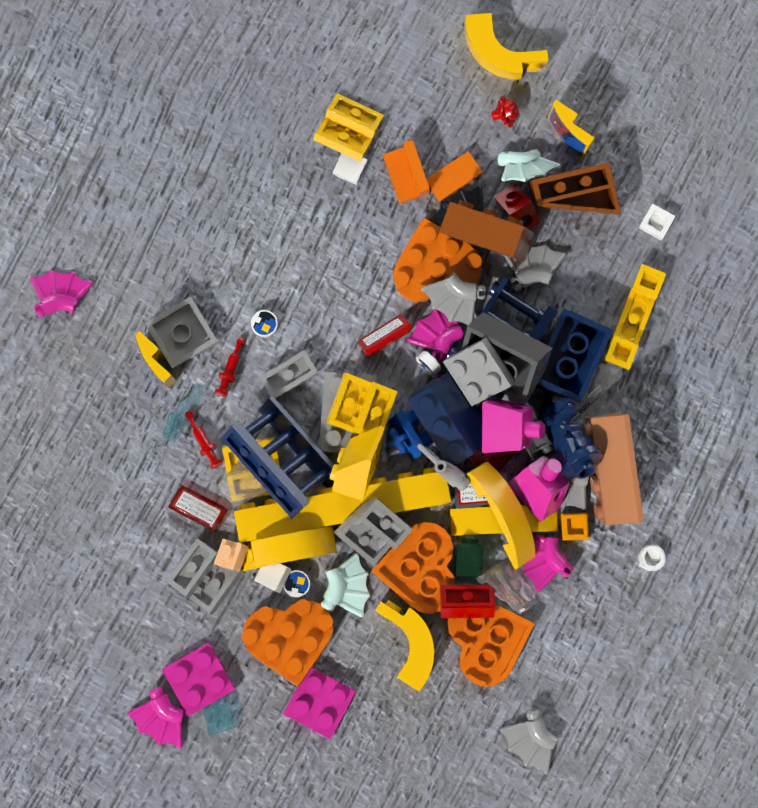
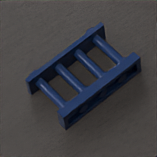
(540, 318)
(265, 469)

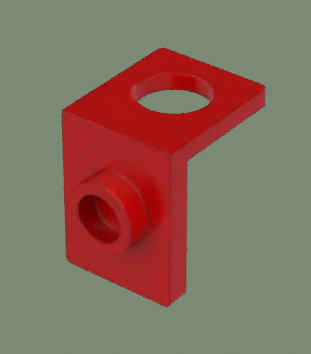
(517, 204)

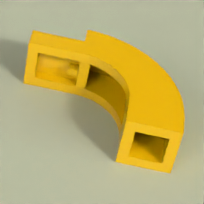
(493, 55)
(289, 548)
(421, 647)

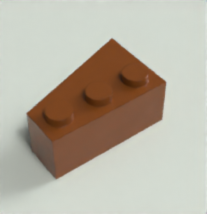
(577, 190)
(487, 230)

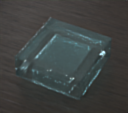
(172, 426)
(219, 718)

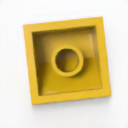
(357, 464)

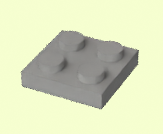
(181, 333)
(479, 371)

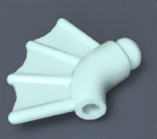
(525, 165)
(347, 587)

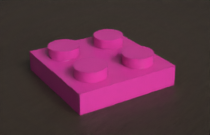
(198, 679)
(319, 703)

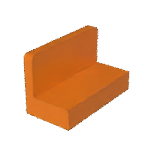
(406, 173)

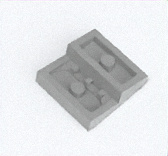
(373, 530)
(202, 579)

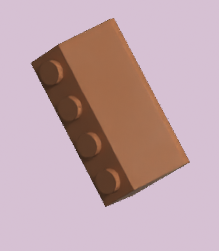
(616, 474)

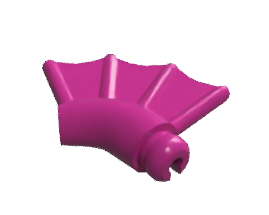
(58, 292)
(436, 334)
(547, 562)
(159, 719)

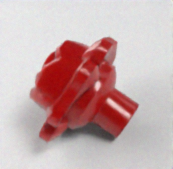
(506, 111)

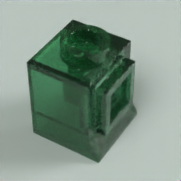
(469, 558)

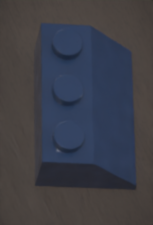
(575, 353)
(448, 418)

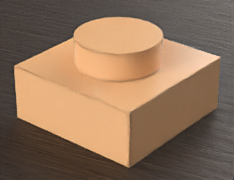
(231, 555)

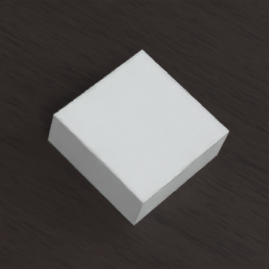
(349, 168)
(656, 222)
(273, 576)

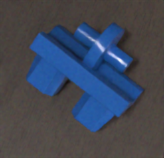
(404, 435)

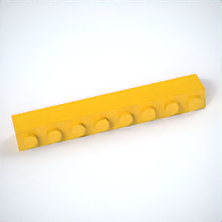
(333, 509)

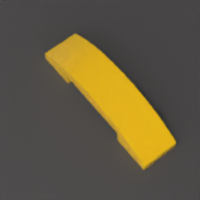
(634, 316)
(508, 512)
(483, 521)

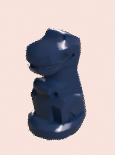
(571, 446)

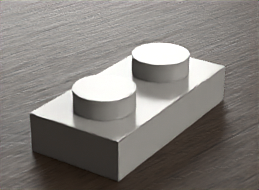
(288, 375)

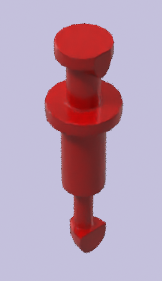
(227, 375)
(206, 446)

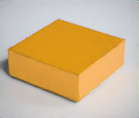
(574, 526)

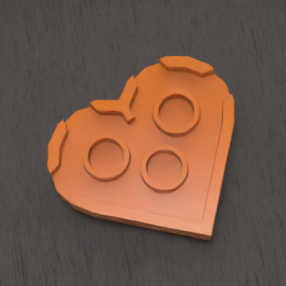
(431, 259)
(419, 567)
(289, 639)
(489, 644)

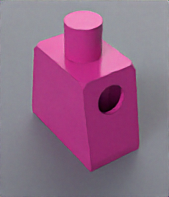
(508, 426)
(541, 487)

